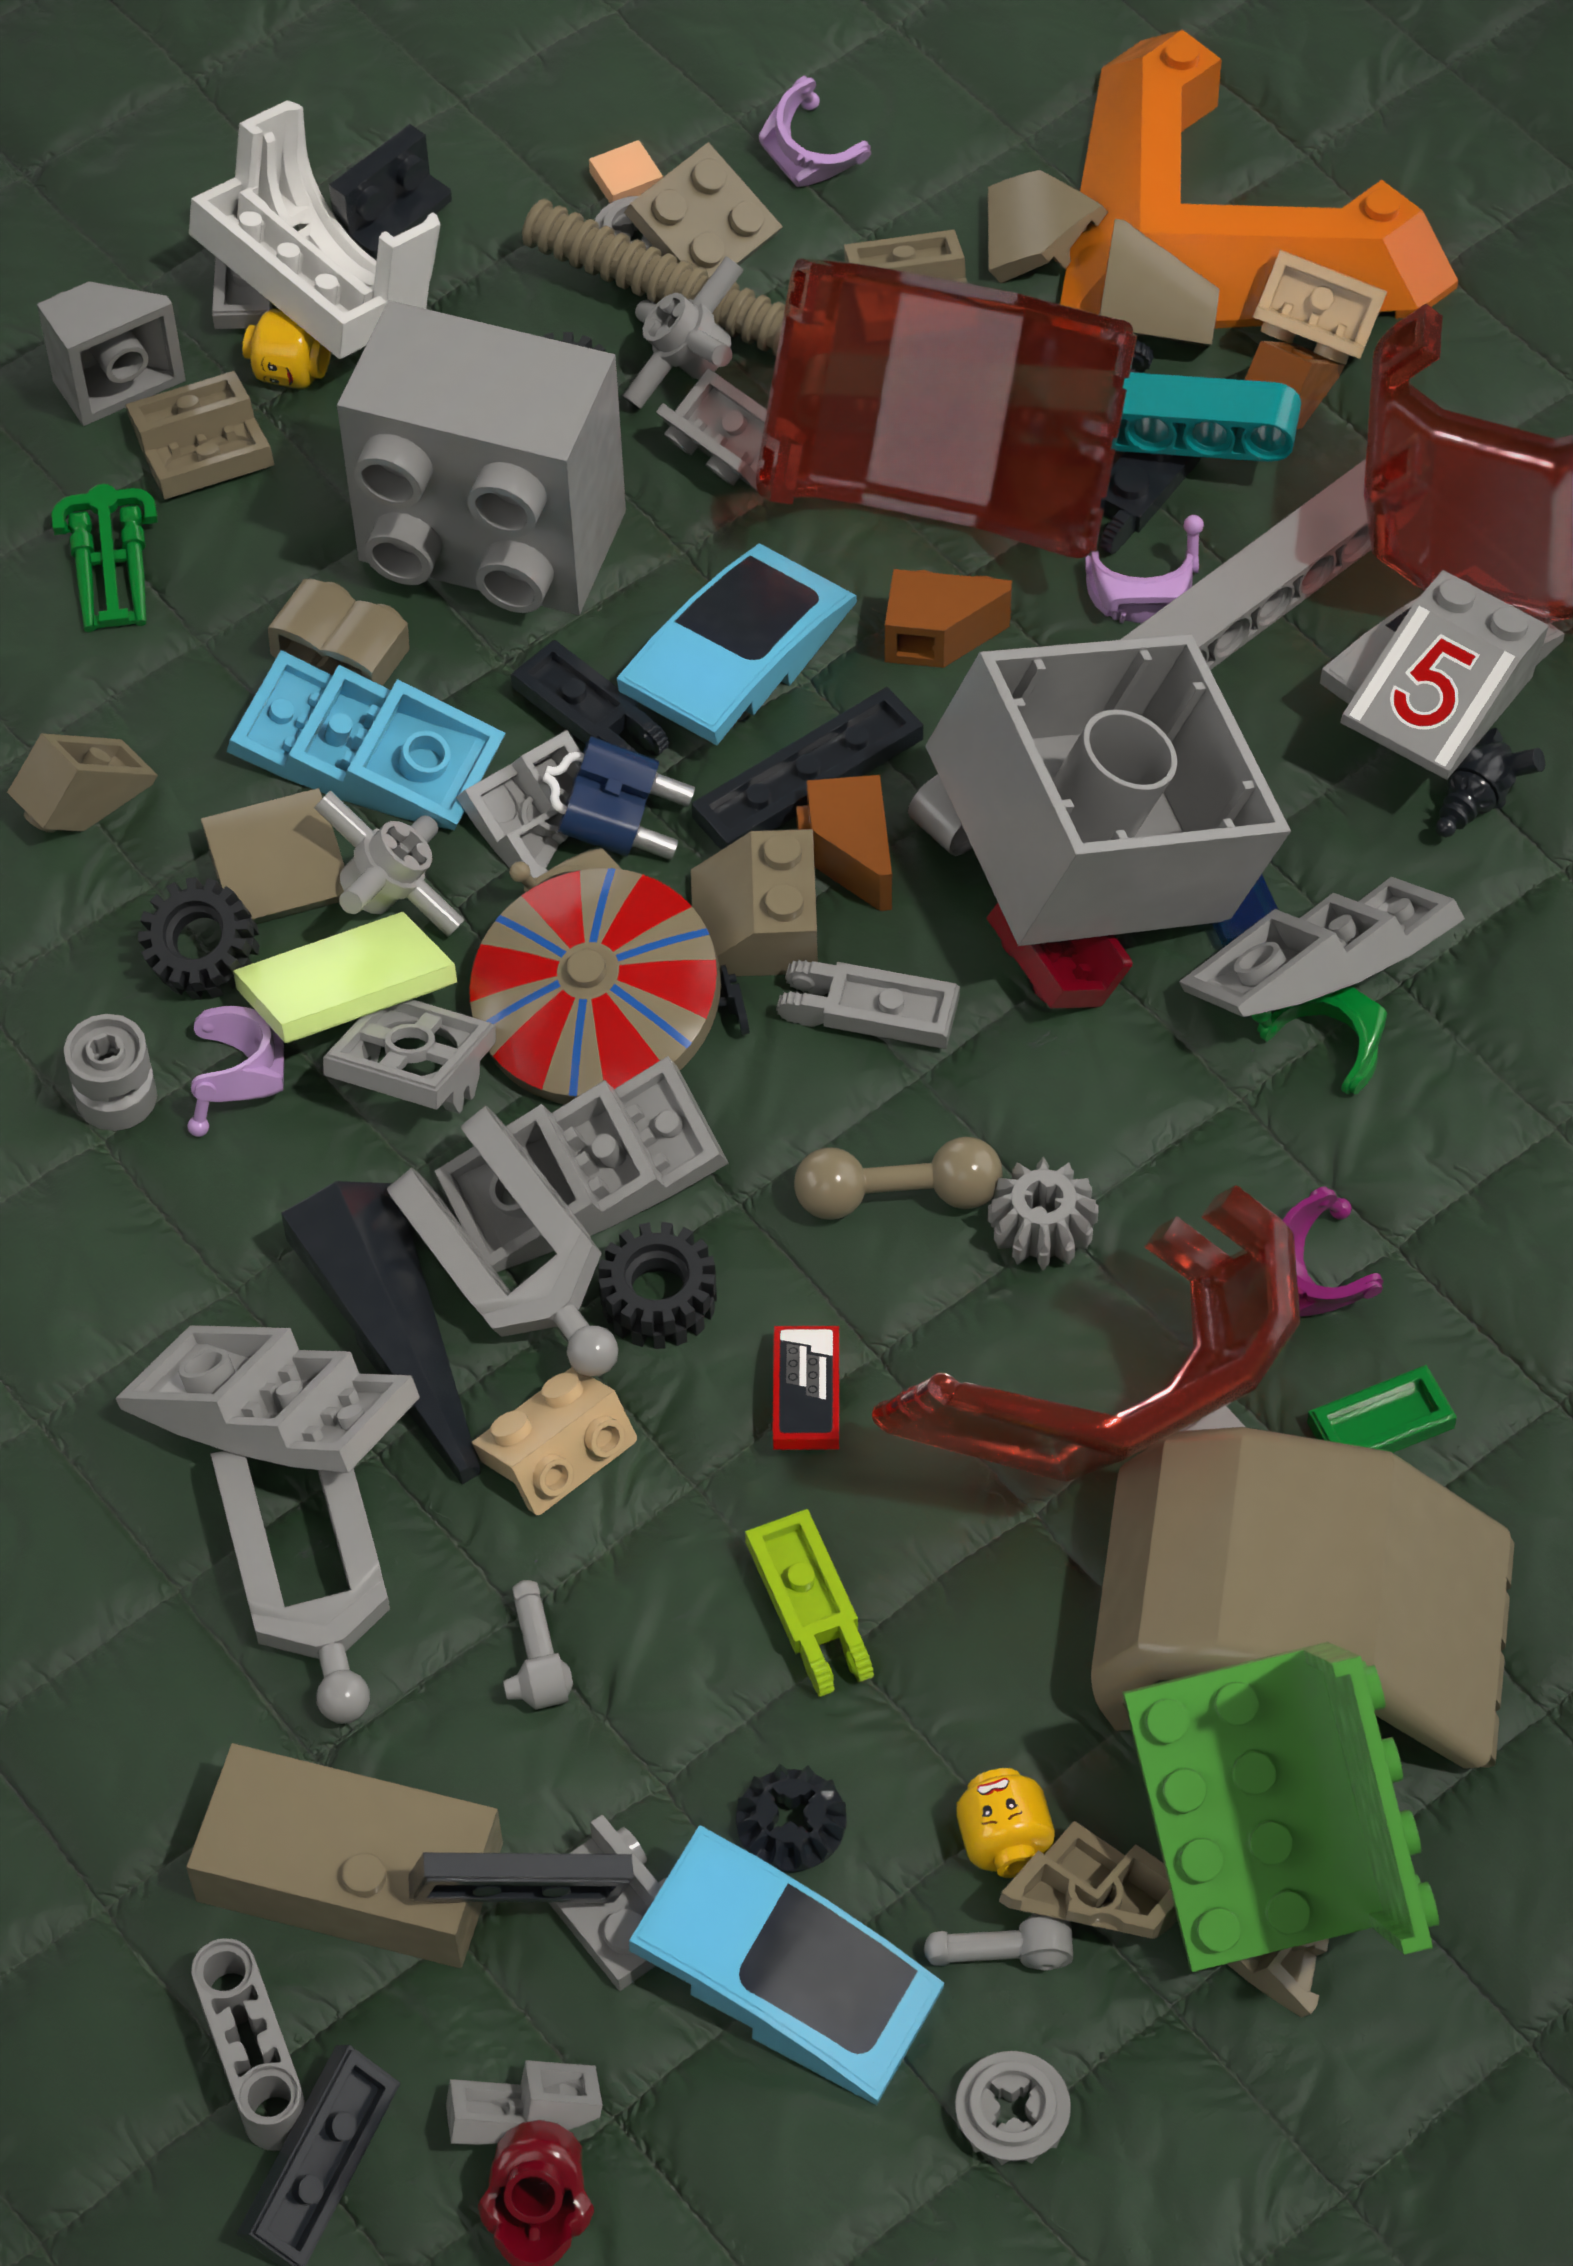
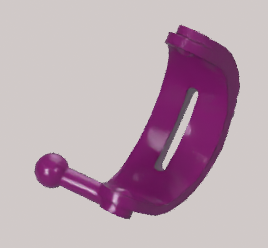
(1315, 1298)

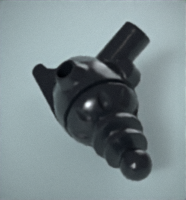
(1484, 781)

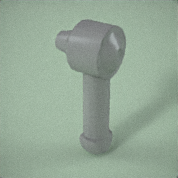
(542, 1677)
(1038, 1943)

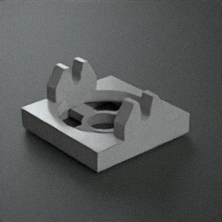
(357, 1054)

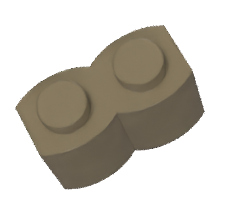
(333, 629)

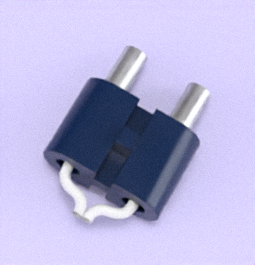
(611, 798)

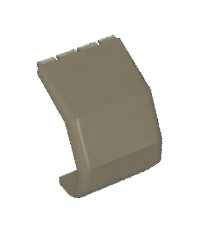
(1292, 1542)

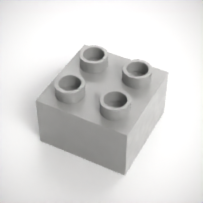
(483, 458)
(1105, 788)

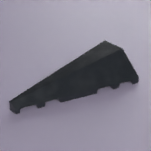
(369, 1268)

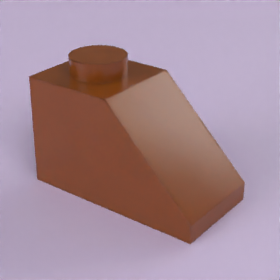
(1297, 368)
(850, 835)

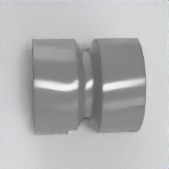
(110, 1072)

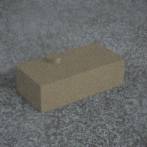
(336, 1853)

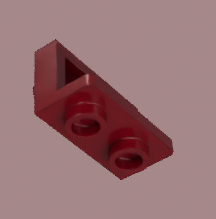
(1067, 971)

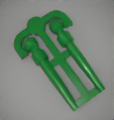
(103, 501)

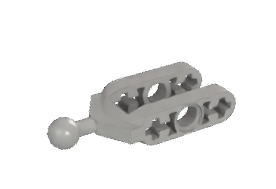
(550, 1294)
(319, 1626)

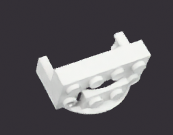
(314, 272)

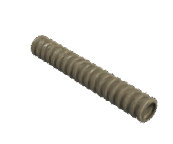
(647, 271)

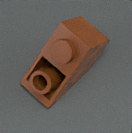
(942, 616)

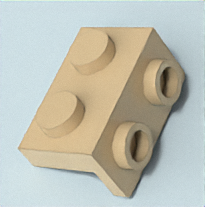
(1318, 306)
(557, 1438)

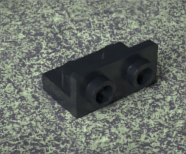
(388, 191)

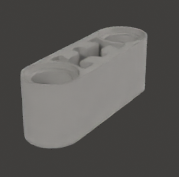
(233, 2007)

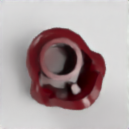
(536, 2194)

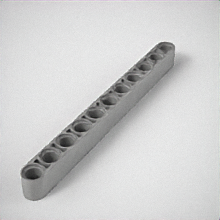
(1227, 604)

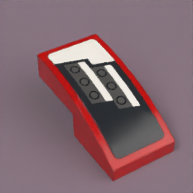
(806, 1388)

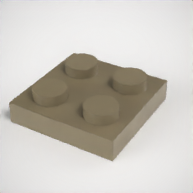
(703, 213)

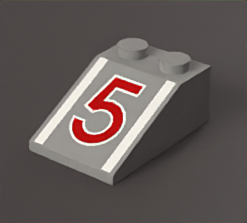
(1446, 674)

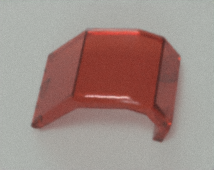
(945, 403)
(1464, 488)
(1240, 1324)

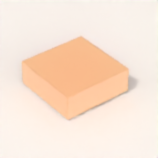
(624, 171)

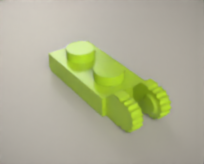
(808, 1596)

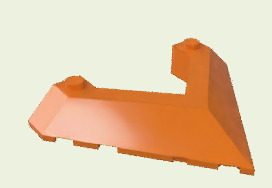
(1136, 176)

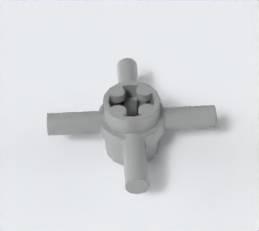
(684, 334)
(387, 865)

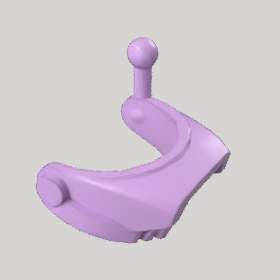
(796, 162)
(1137, 597)
(252, 1079)

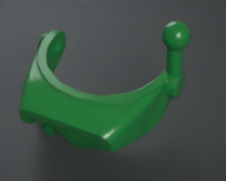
(1346, 1005)

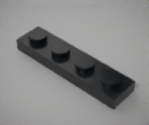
(838, 749)

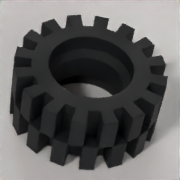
(179, 910)
(657, 1253)

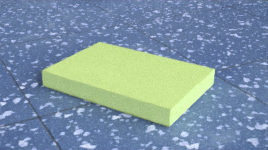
(345, 977)

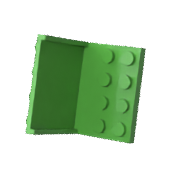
(1279, 1806)

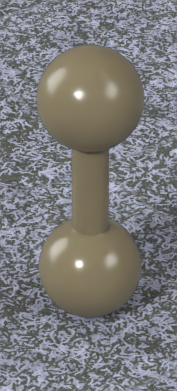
(833, 1182)

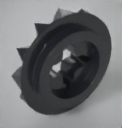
(791, 1846)

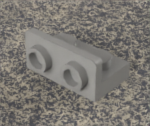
(607, 1927)

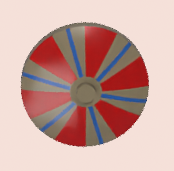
(594, 982)

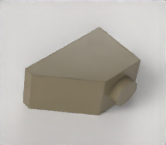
(77, 781)

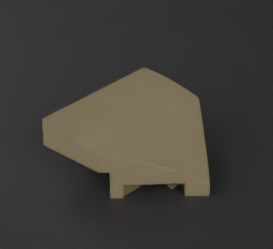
(1035, 221)

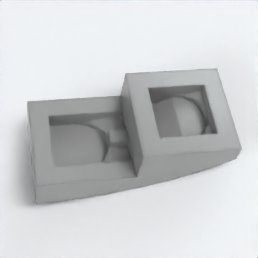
(547, 2092)

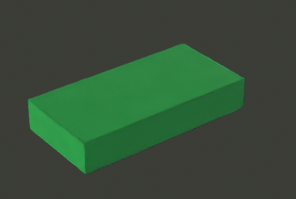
(1387, 1414)

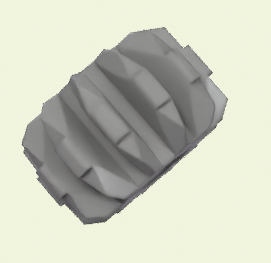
(1043, 1213)

